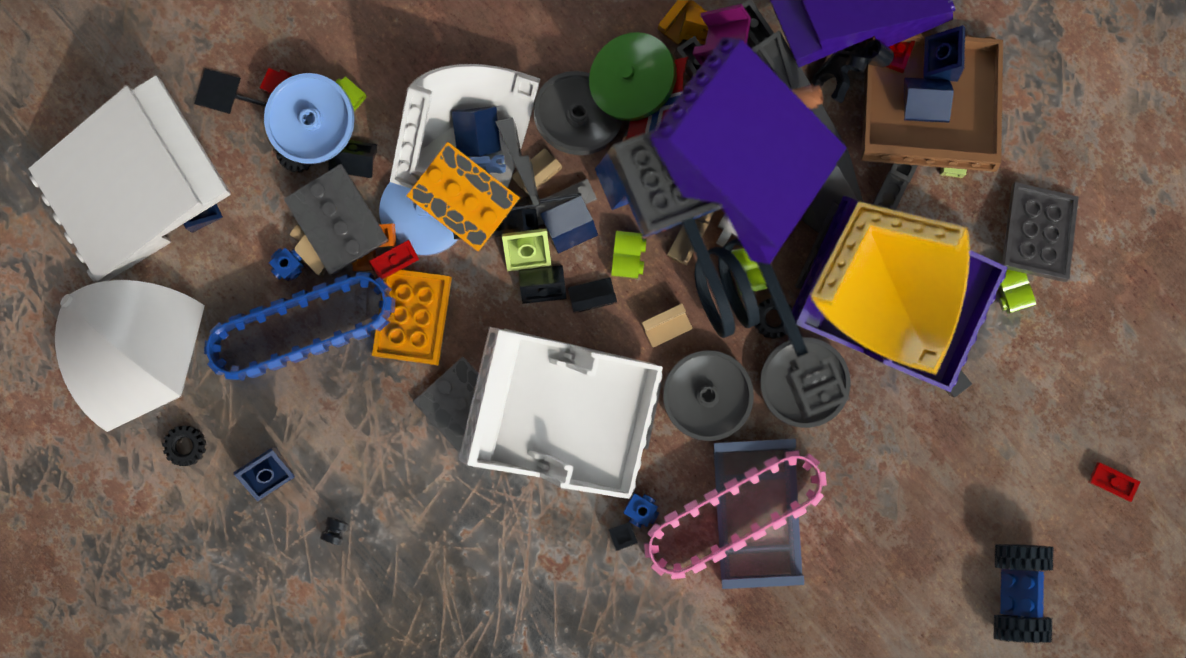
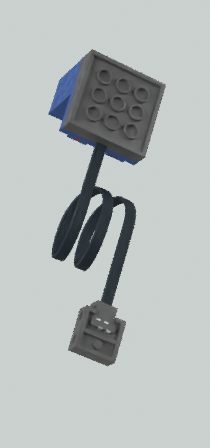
(638, 177)

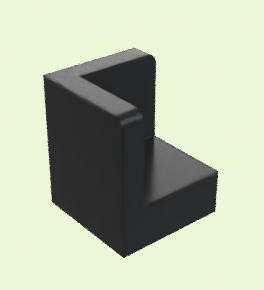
(623, 536)

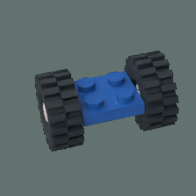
(1022, 593)

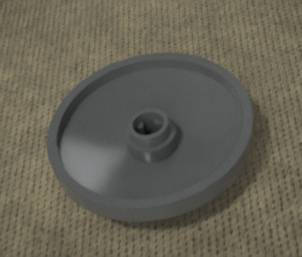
(570, 116)
(776, 389)
(708, 395)

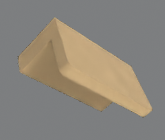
(544, 168)
(682, 247)
(667, 325)

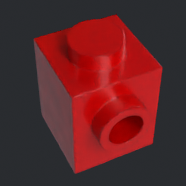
(273, 79)

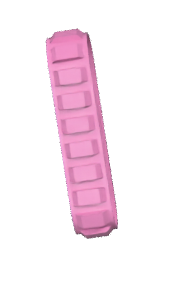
(757, 531)

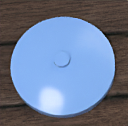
(309, 118)
(413, 222)

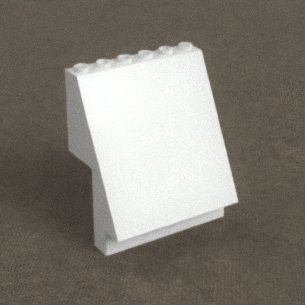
(127, 179)
(560, 413)

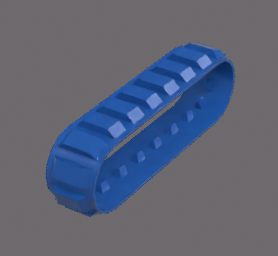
(220, 331)

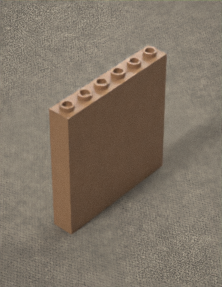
(975, 126)

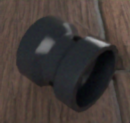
(336, 526)

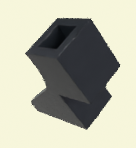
(515, 221)

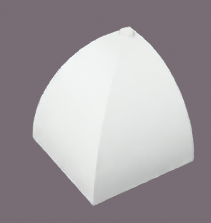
(429, 108)
(125, 347)

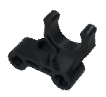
(854, 59)

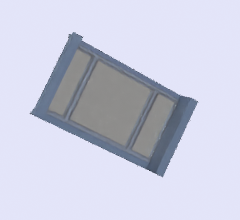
(777, 555)

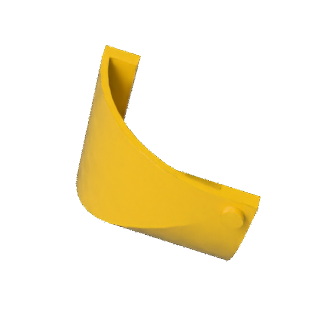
(896, 284)

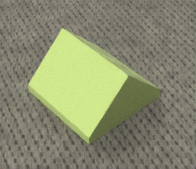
(526, 249)

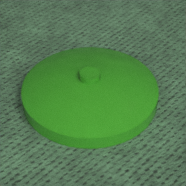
(632, 76)

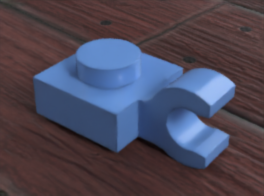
(492, 165)

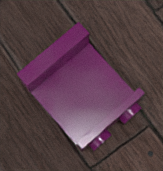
(726, 23)

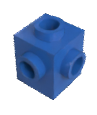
(294, 265)
(637, 502)

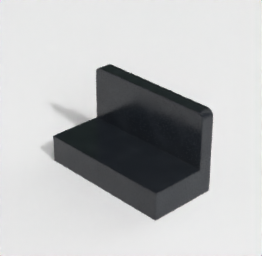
(356, 158)
(542, 284)
(592, 295)

